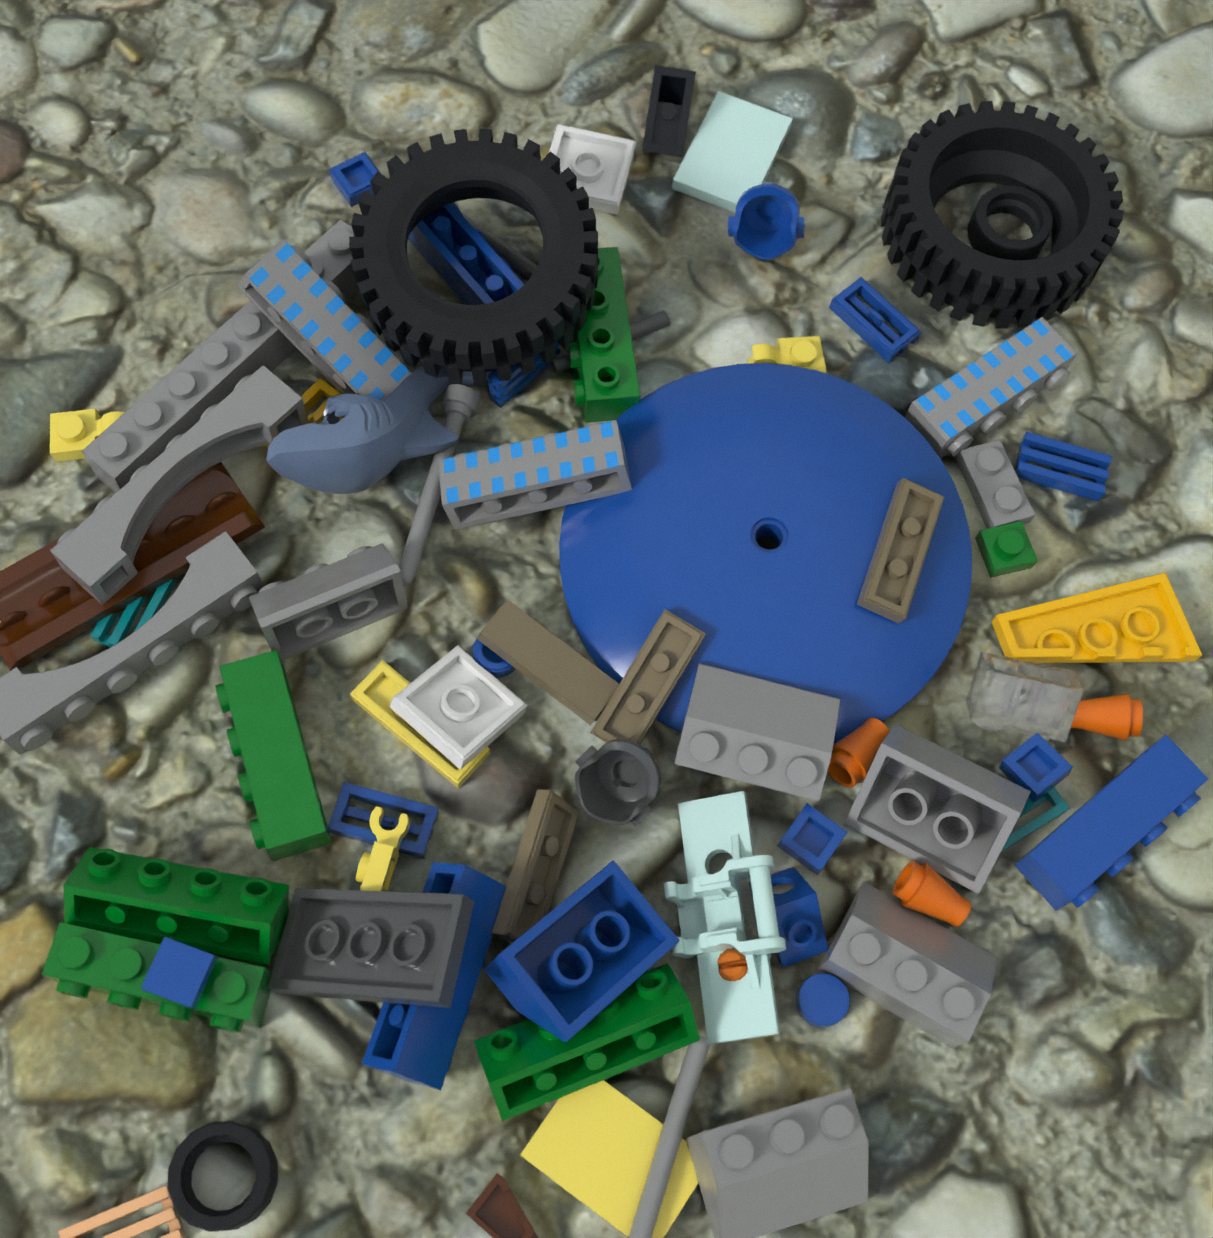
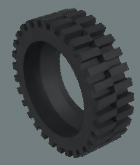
(1007, 151)
(491, 333)

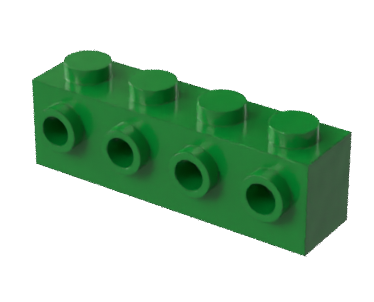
(605, 370)
(176, 901)
(118, 965)
(535, 1067)

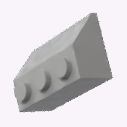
(330, 600)
(758, 732)
(937, 807)
(911, 966)
(782, 1166)

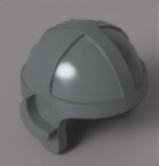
(617, 782)

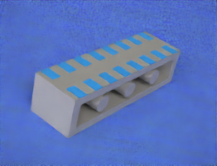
(321, 324)
(991, 388)
(534, 475)

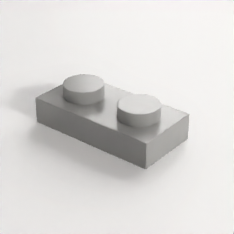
(994, 485)

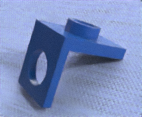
(798, 918)

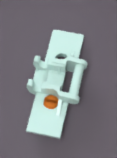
(732, 971)

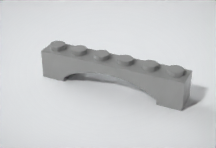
(104, 545)
(43, 702)

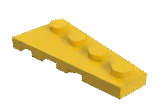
(1104, 625)

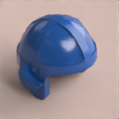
(766, 221)

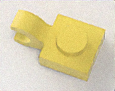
(794, 351)
(75, 431)
(378, 867)

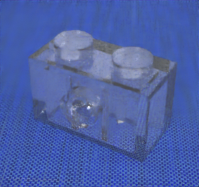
(1023, 697)

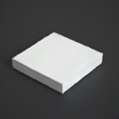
(598, 162)
(458, 706)

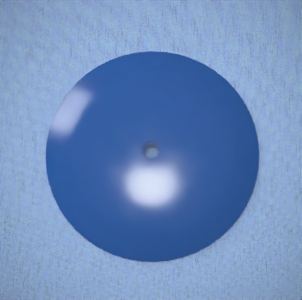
(784, 460)

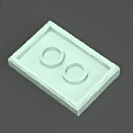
(731, 151)

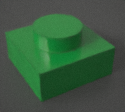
(1006, 549)

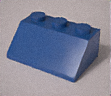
(582, 954)

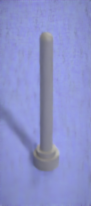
(459, 406)
(669, 1140)

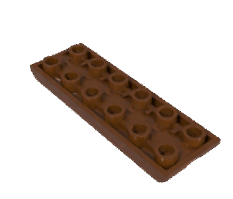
(48, 607)

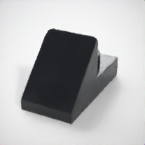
(668, 111)

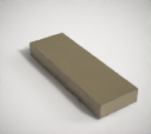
(900, 550)
(548, 661)
(649, 680)
(536, 865)

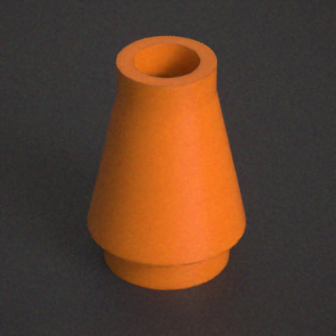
(1110, 716)
(856, 752)
(927, 892)

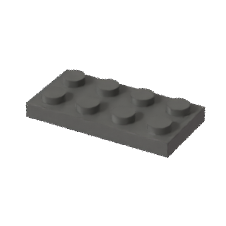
(373, 946)

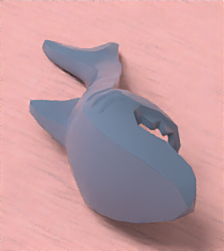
(369, 440)

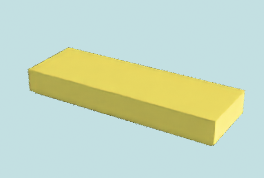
(375, 697)

